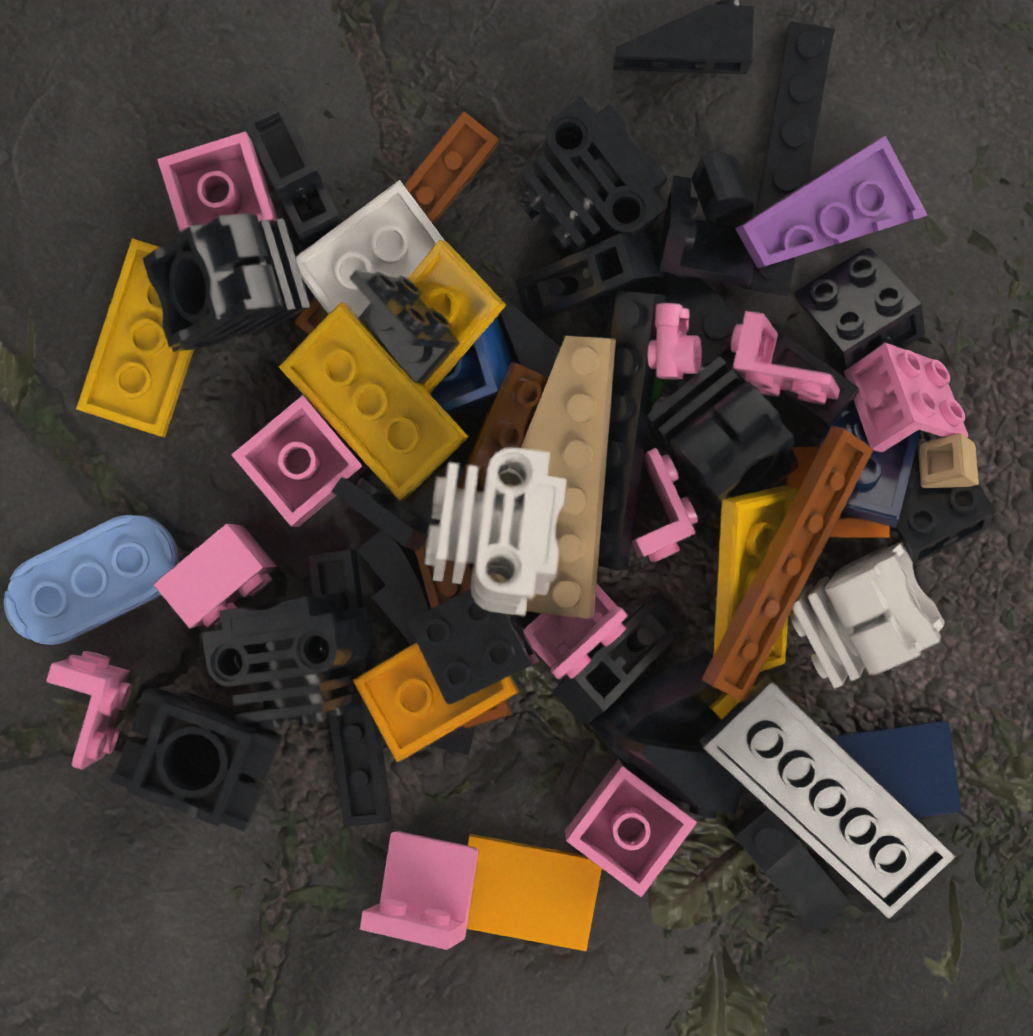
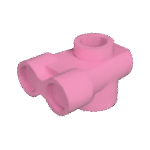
(673, 351)

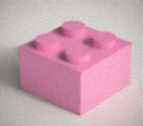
(217, 182)
(298, 461)
(216, 576)
(629, 828)

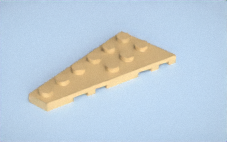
(575, 429)

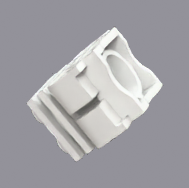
(499, 529)
(867, 616)

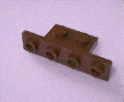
(505, 419)

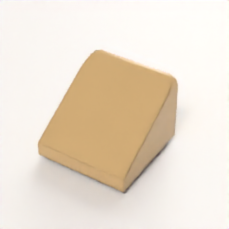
(948, 462)

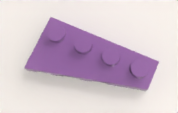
(841, 204)

